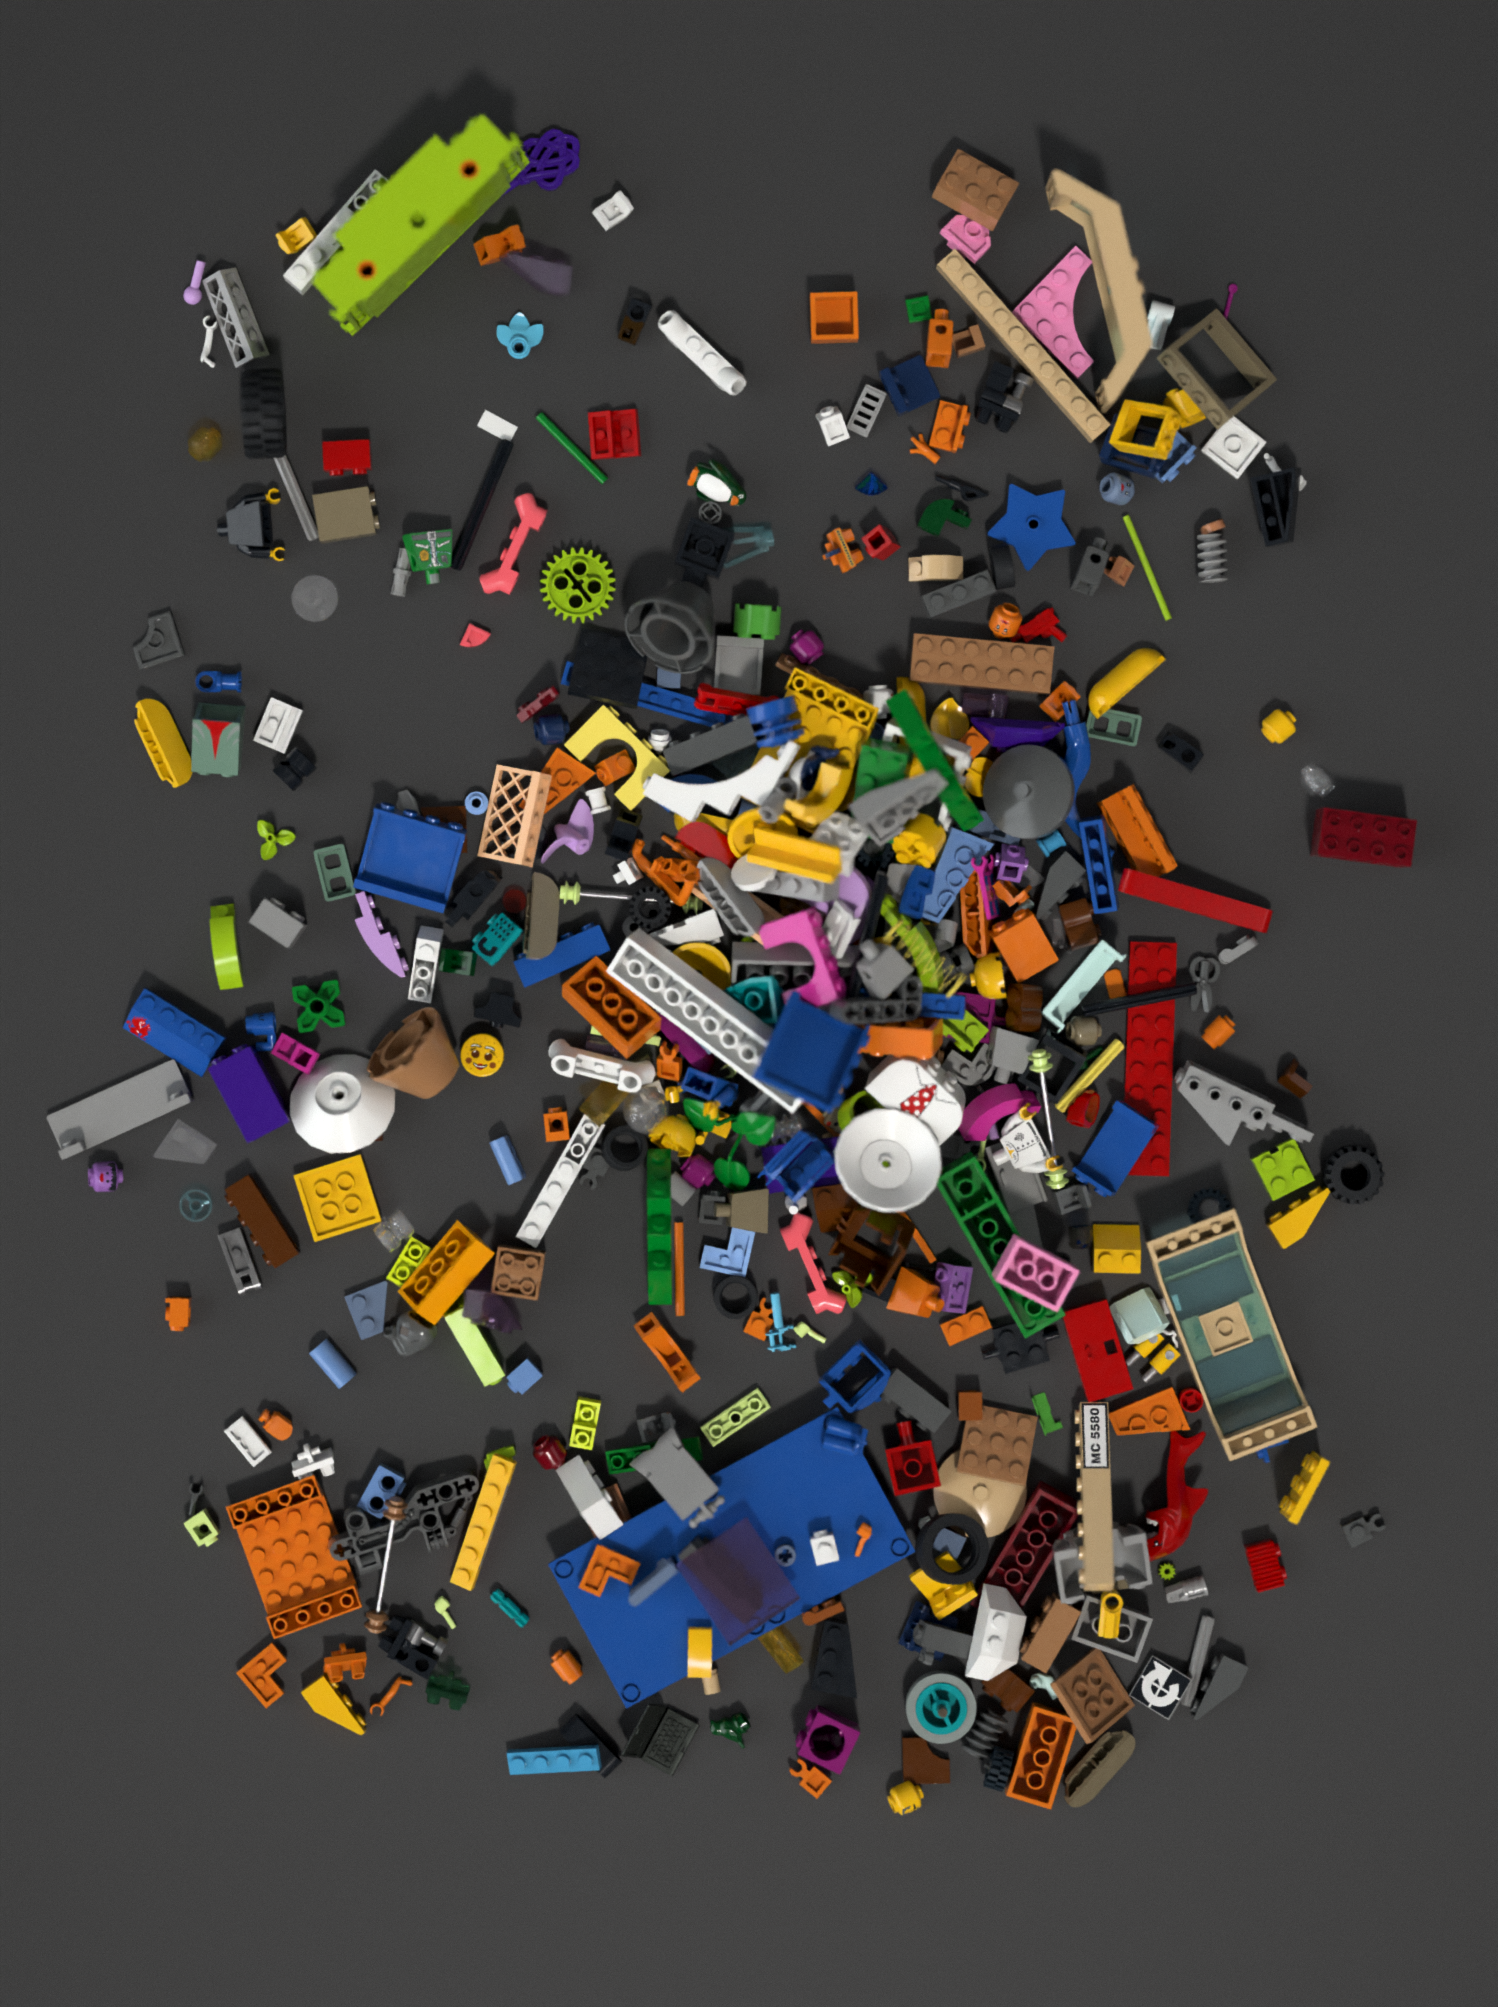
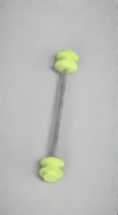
(574, 892)
(1040, 1066)

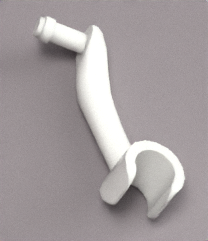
(208, 342)
(1274, 468)

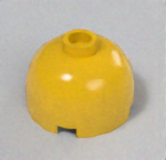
(989, 977)
(675, 1134)

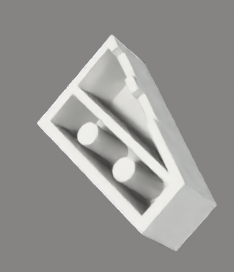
(589, 1497)

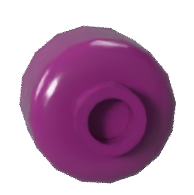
(806, 646)
(698, 1170)

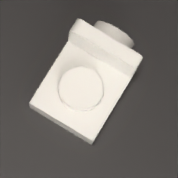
(832, 425)
(824, 1547)

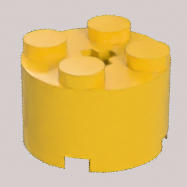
(1184, 406)
(919, 841)

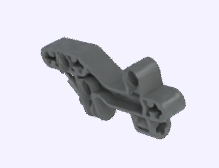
(369, 1537)

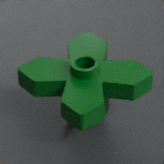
(329, 1014)

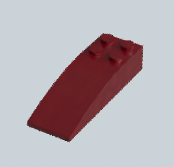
(1030, 1543)

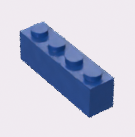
(1099, 864)
(567, 954)

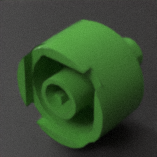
(757, 620)

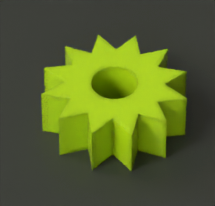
(1171, 1571)

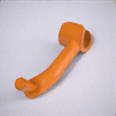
(390, 1694)

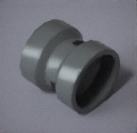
(713, 515)

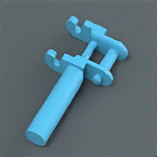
(778, 1325)

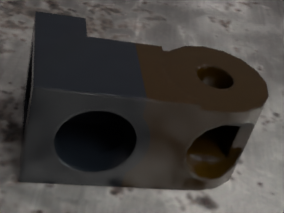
(634, 321)

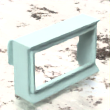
(1080, 984)

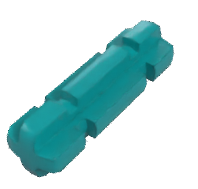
(509, 1608)

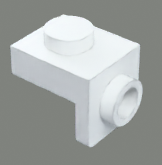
(613, 210)

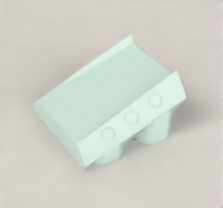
(1139, 1316)

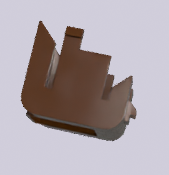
(861, 1257)

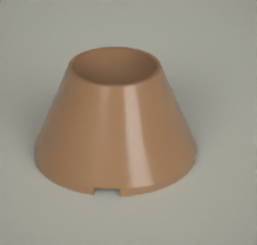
(416, 1056)

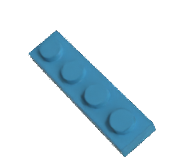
(554, 1759)

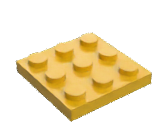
(337, 1198)
(1303, 1486)

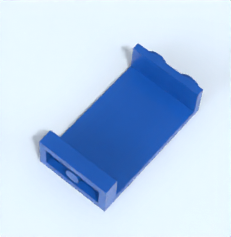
(1115, 1149)

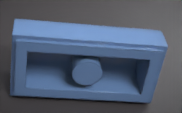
(507, 1159)
(332, 1363)

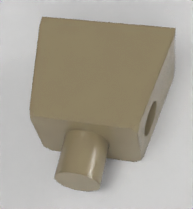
(745, 1209)

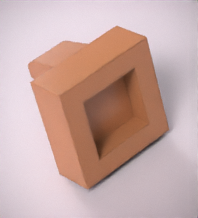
(1120, 571)

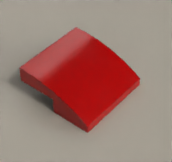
(614, 434)

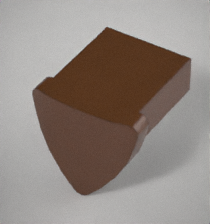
(1293, 1081)

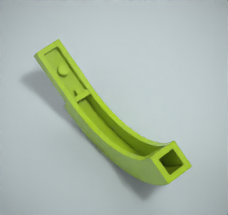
(892, 915)

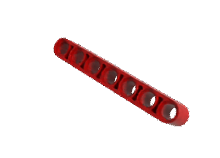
(1195, 900)

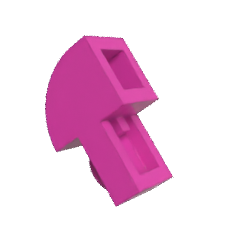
(295, 1053)

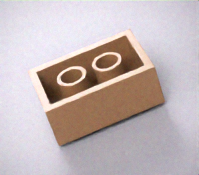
(975, 190)
(1048, 1632)

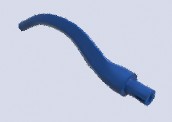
(1077, 757)

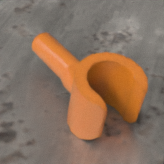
(865, 1532)

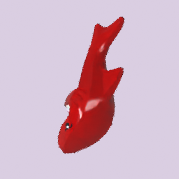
(1183, 1500)

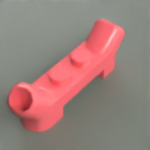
(531, 517)
(795, 1237)

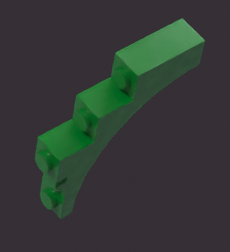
(932, 758)
(659, 1226)

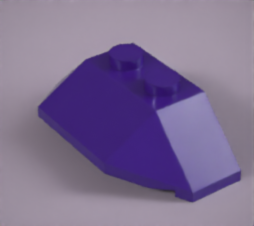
(1012, 733)

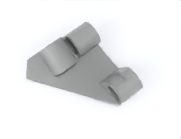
(942, 933)

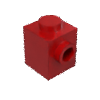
(880, 543)

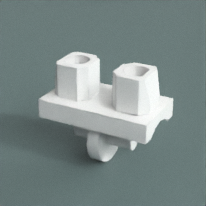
(312, 1460)

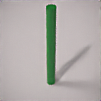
(572, 448)

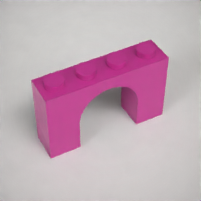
(807, 930)

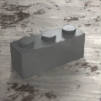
(958, 594)
(915, 1401)

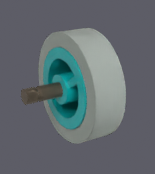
(940, 1707)

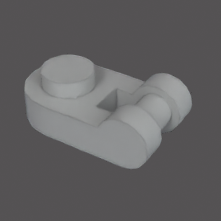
(1244, 945)

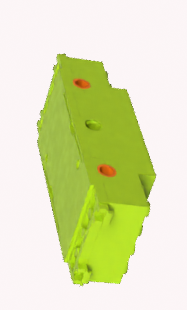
(416, 219)

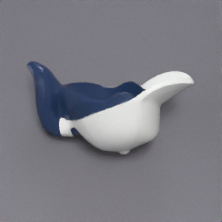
(806, 770)

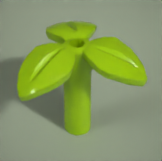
(269, 848)
(849, 1288)

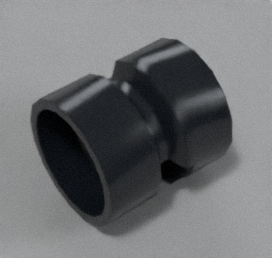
(294, 769)

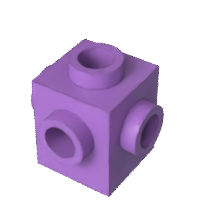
(1011, 862)

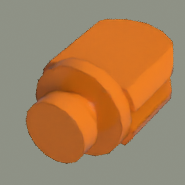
(276, 1424)

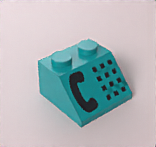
(496, 939)

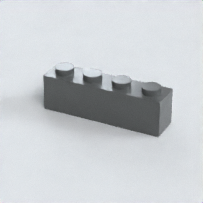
(711, 746)

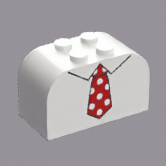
(920, 1090)

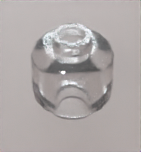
(1317, 780)

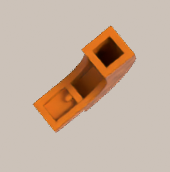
(667, 1351)

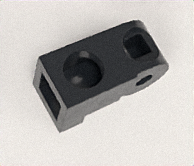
(1180, 751)

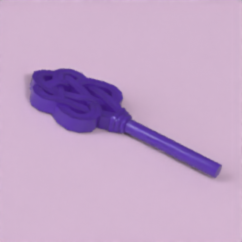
(565, 157)

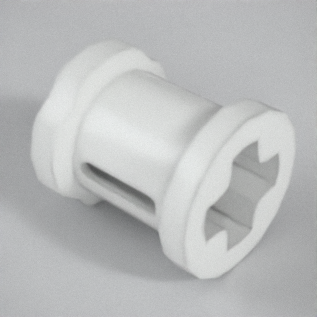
(598, 800)

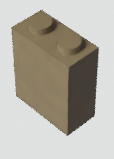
(345, 514)

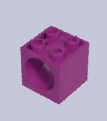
(833, 1759)

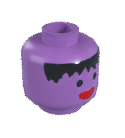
(104, 1176)

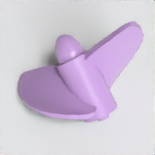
(576, 834)

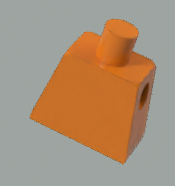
(939, 340)
(915, 1294)

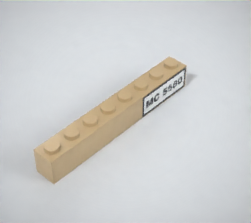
(1095, 1496)

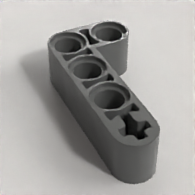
(875, 1009)

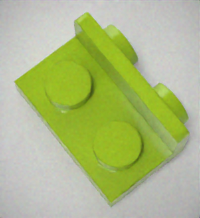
(966, 1031)

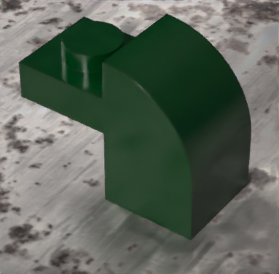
(939, 512)

